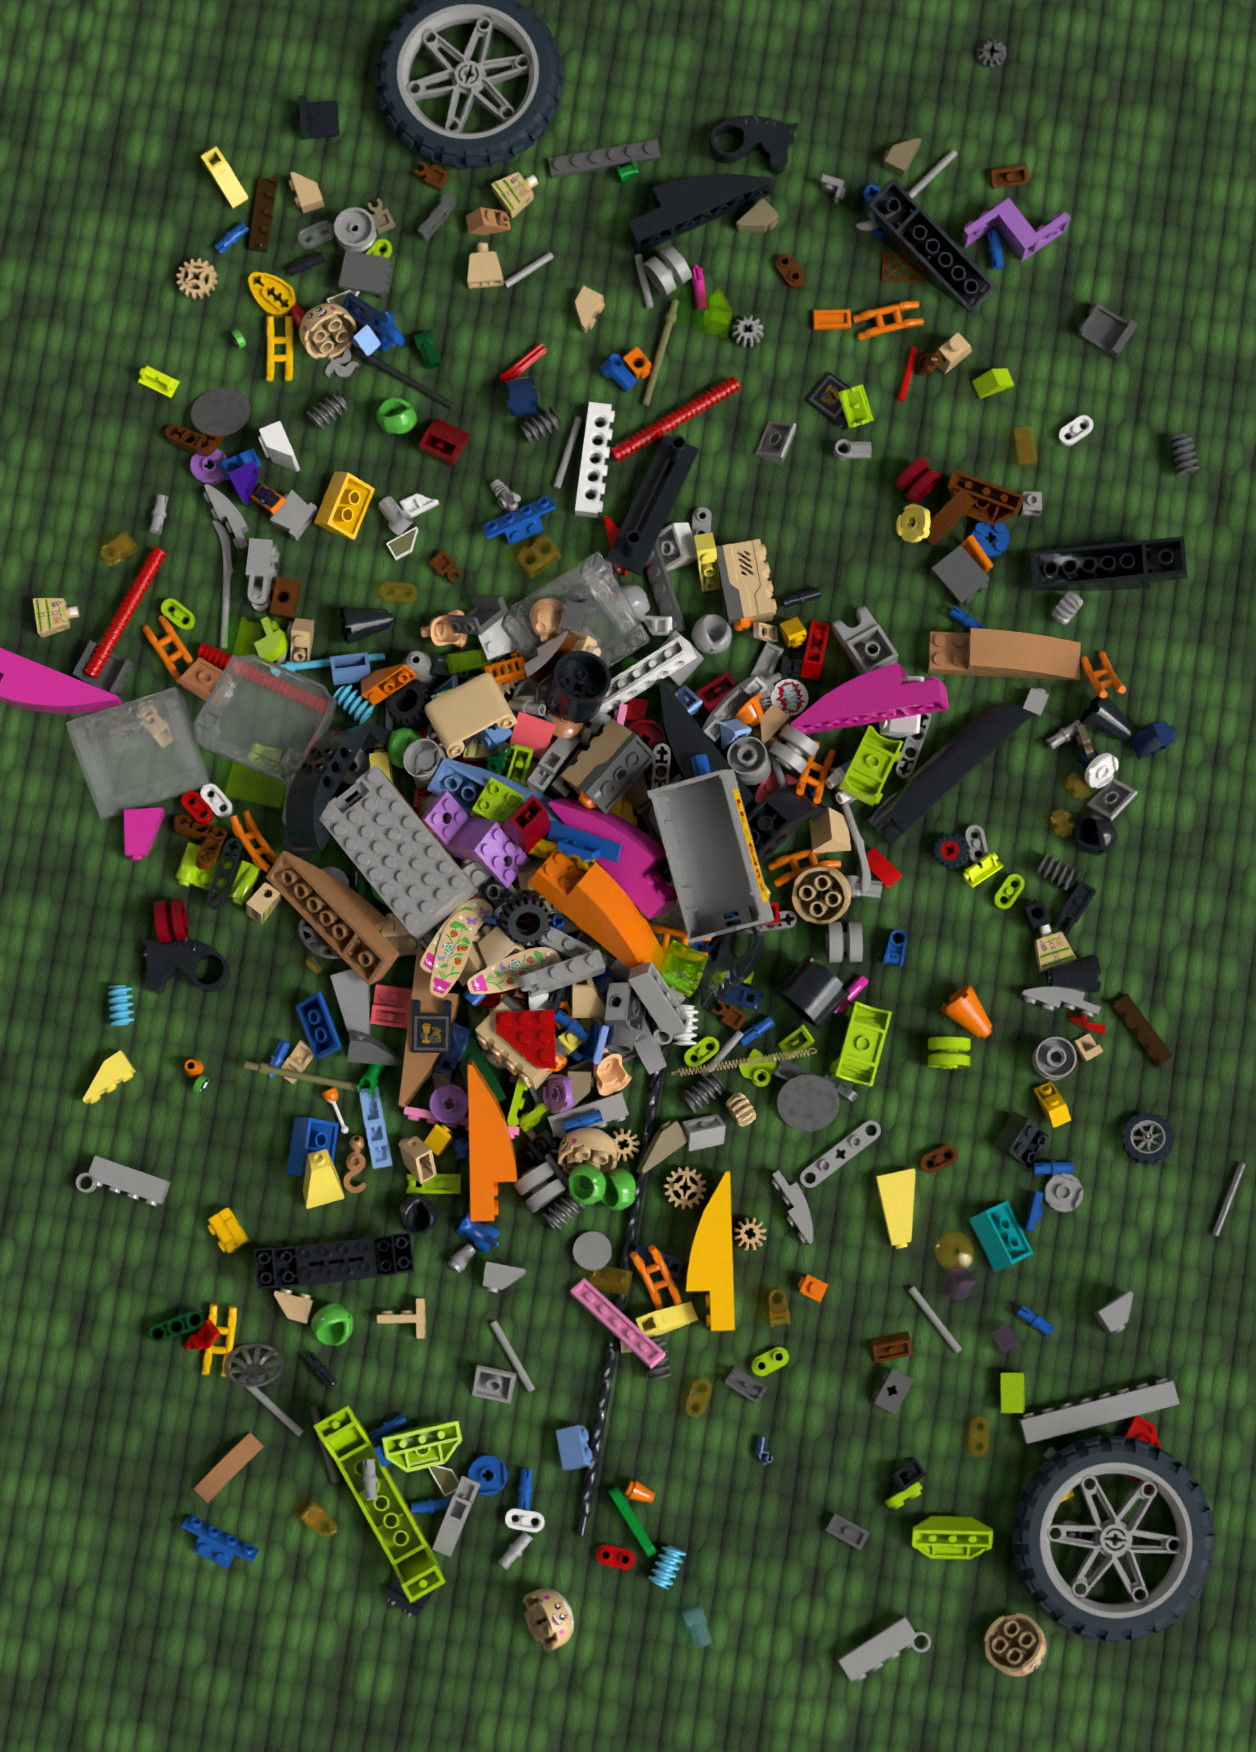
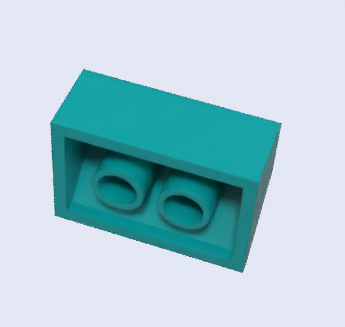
(1001, 1236)

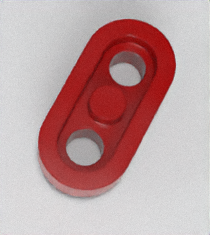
(198, 808)
(616, 1554)

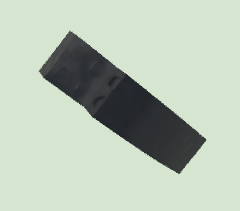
(692, 203)
(927, 247)
(1110, 565)
(688, 740)

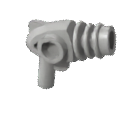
(506, 498)
(767, 693)

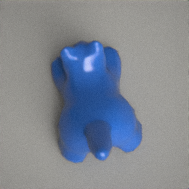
(392, 335)
(481, 1234)

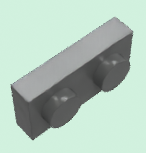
(847, 1531)

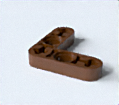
(199, 442)
(209, 840)

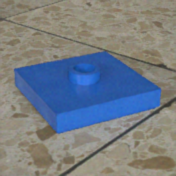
(596, 1043)

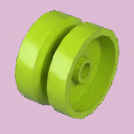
(949, 1052)

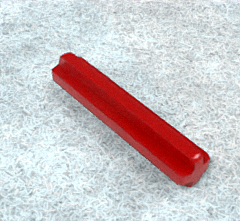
(523, 363)

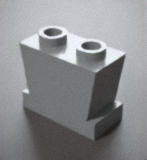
(294, 515)

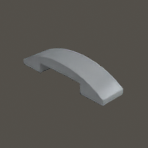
(732, 704)

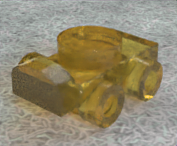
(1076, 783)
(1062, 825)

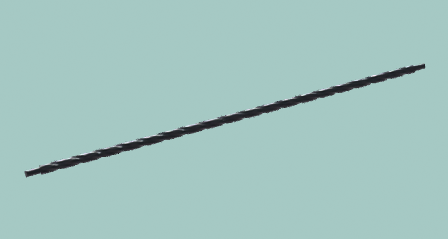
(619, 1301)

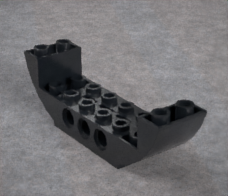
(779, 817)
(334, 1261)

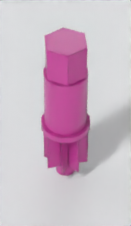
(699, 288)
(858, 984)

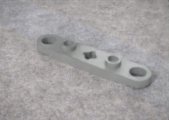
(851, 1145)

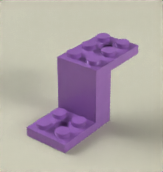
(1014, 229)
(475, 839)

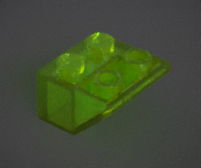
(719, 316)

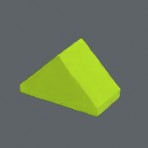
(993, 382)
(797, 1040)

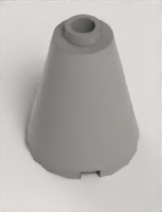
(421, 664)

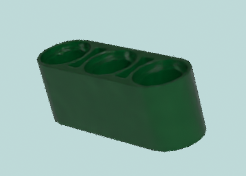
(167, 1326)

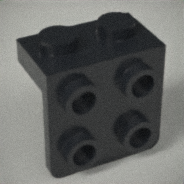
(317, 119)
(396, 1595)

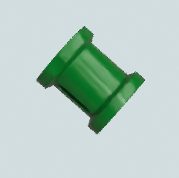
(627, 171)

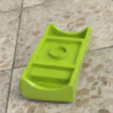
(871, 767)
(242, 883)
(861, 1044)

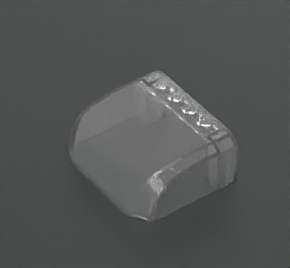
(264, 717)

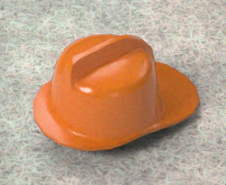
(751, 711)

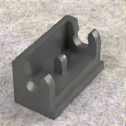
(787, 1071)
(745, 1385)

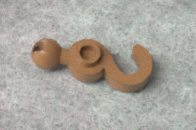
(356, 1163)

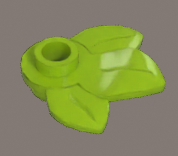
(752, 1071)

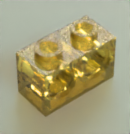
(542, 560)

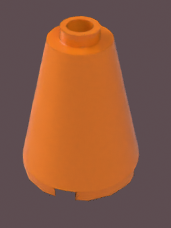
(968, 1012)

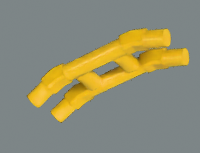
(271, 340)
(229, 1331)

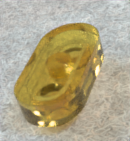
(399, 591)
(698, 1397)
(977, 1436)

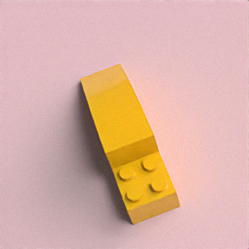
(712, 1259)

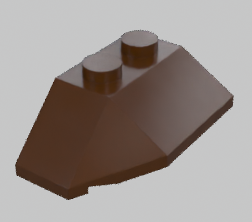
(992, 502)

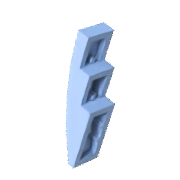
(375, 1128)

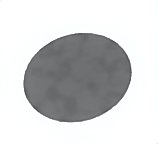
(220, 411)
(808, 1102)

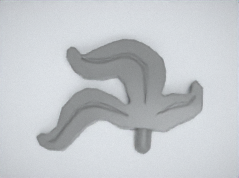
(340, 370)

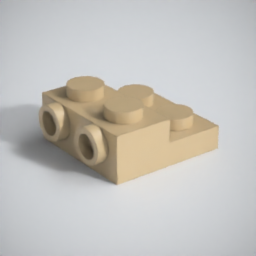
(400, 937)

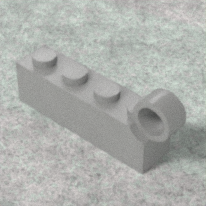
(562, 974)
(659, 1002)
(611, 1108)
(125, 1179)
(879, 1648)

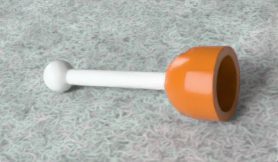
(331, 1097)

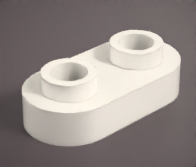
(1074, 430)
(217, 800)
(524, 1520)

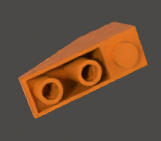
(385, 682)

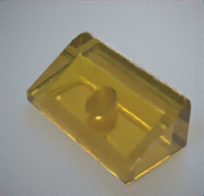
(612, 1280)

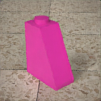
(140, 830)

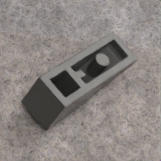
(367, 1049)

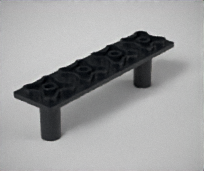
(652, 504)

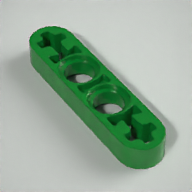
(632, 1521)

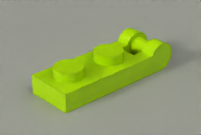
(517, 1103)
(436, 1185)

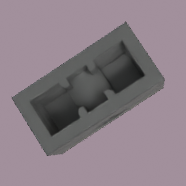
(902, 1384)

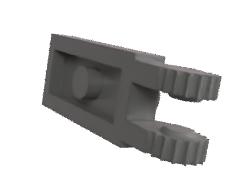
(437, 217)

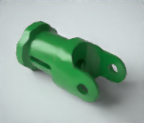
(370, 1077)

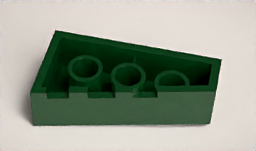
(473, 1053)

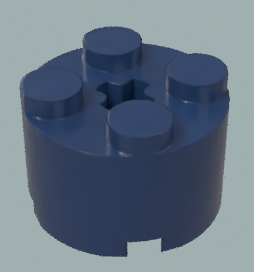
(523, 396)

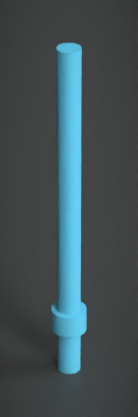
(323, 663)

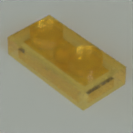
(1025, 446)

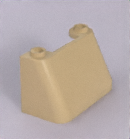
(468, 711)

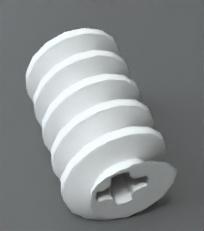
(685, 1037)

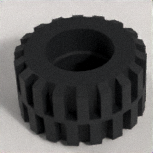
(401, 700)
(519, 905)

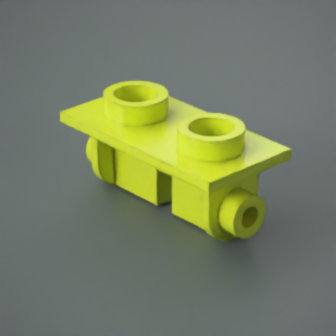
(158, 381)
(976, 874)

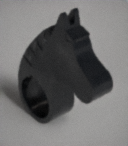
(756, 133)
(183, 955)
(728, 970)

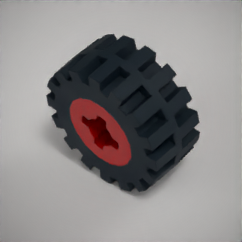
(957, 855)

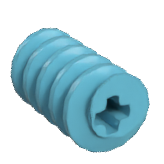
(353, 704)
(120, 1005)
(667, 1566)

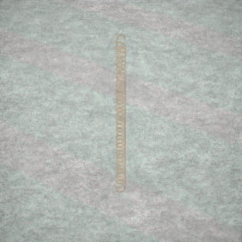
(745, 1062)

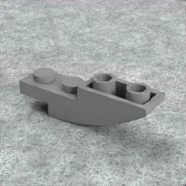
(227, 512)
(552, 762)
(1054, 996)
(649, 1049)
(800, 1213)
(456, 1516)

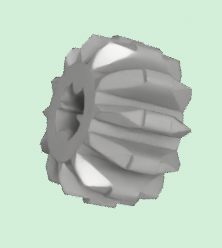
(747, 324)
(1067, 608)

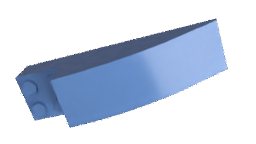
(468, 782)

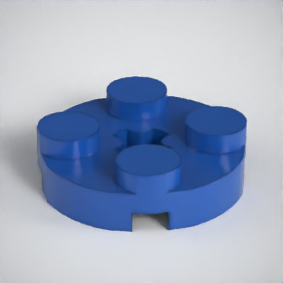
(998, 544)
(496, 1467)

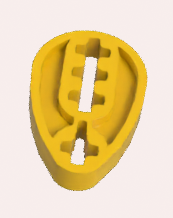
(267, 302)

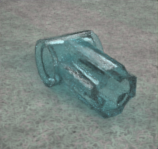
(696, 1621)

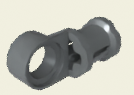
(843, 1090)

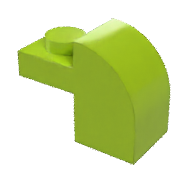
(274, 644)

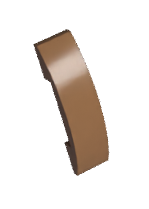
(228, 1467)

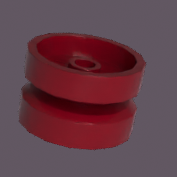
(917, 480)
(650, 732)
(171, 919)

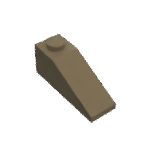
(664, 1143)

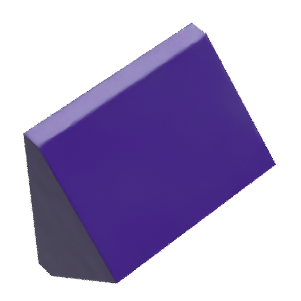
(245, 480)

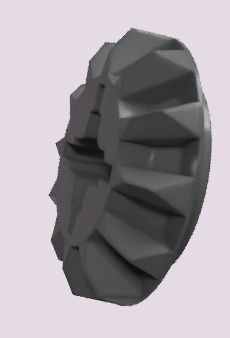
(984, 56)

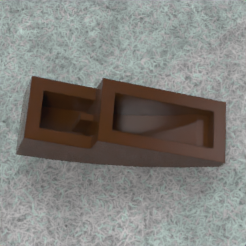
(949, 516)
(548, 656)

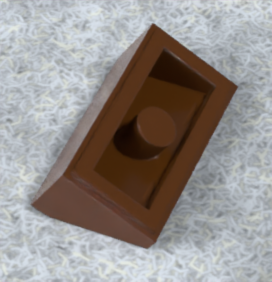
(1009, 175)
(891, 1346)

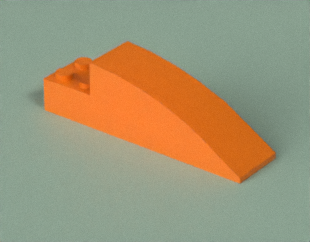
(599, 909)
(489, 1147)

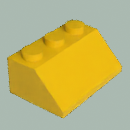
(344, 505)

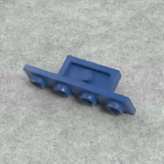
(521, 522)
(582, 843)
(217, 1544)

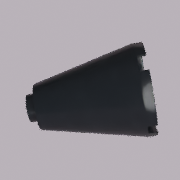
(363, 622)
(1107, 719)
(1076, 974)

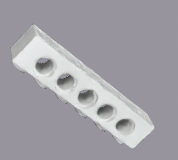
(596, 413)
(647, 673)

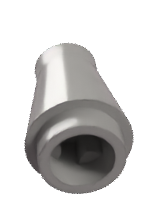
(461, 1258)

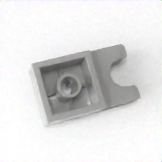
(261, 571)
(865, 638)

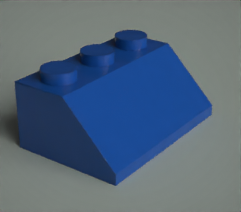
(319, 1026)
(310, 1136)

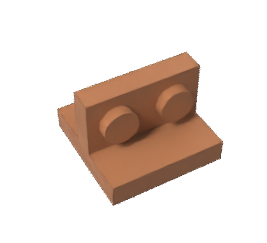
(201, 678)

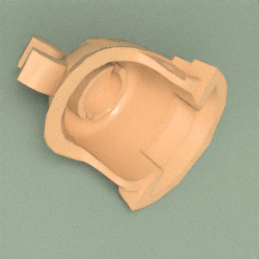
(545, 618)
(441, 631)
(610, 1074)

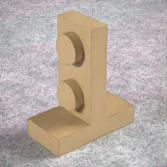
(408, 1317)

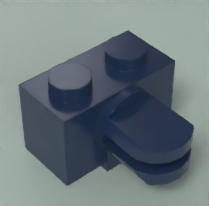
(1153, 739)

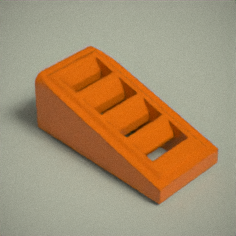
(505, 665)

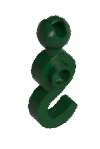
(496, 761)

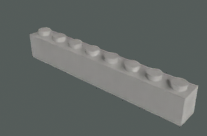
(1098, 1412)

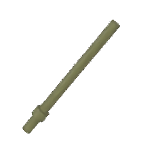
(670, 319)
(264, 1068)

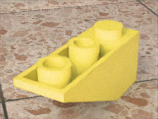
(224, 177)
(707, 561)
(113, 1070)
(666, 1319)

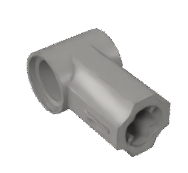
(855, 450)
(398, 519)
(855, 884)

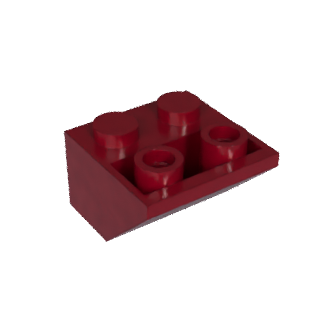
(443, 442)
(715, 692)
(527, 824)

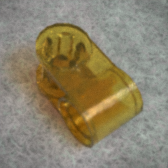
(120, 548)
(778, 1310)
(315, 1517)

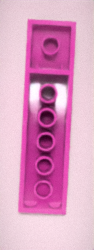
(47, 690)
(872, 699)
(637, 857)

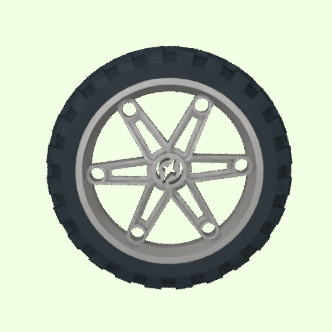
(477, 148)
(1192, 1553)

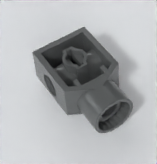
(624, 1017)

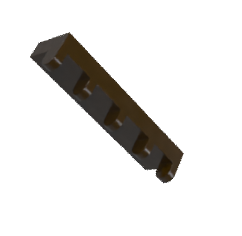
(263, 214)
(1142, 1030)

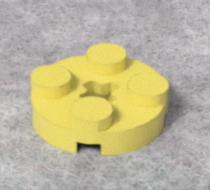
(922, 523)

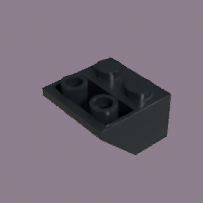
(1021, 1139)

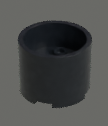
(578, 686)
(812, 992)

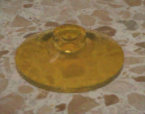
(944, 1253)

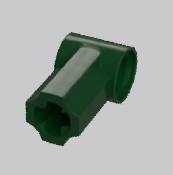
(426, 345)
(362, 887)

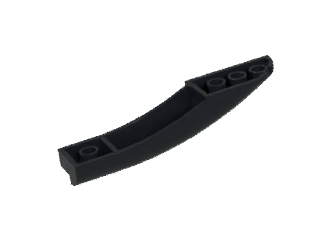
(946, 769)

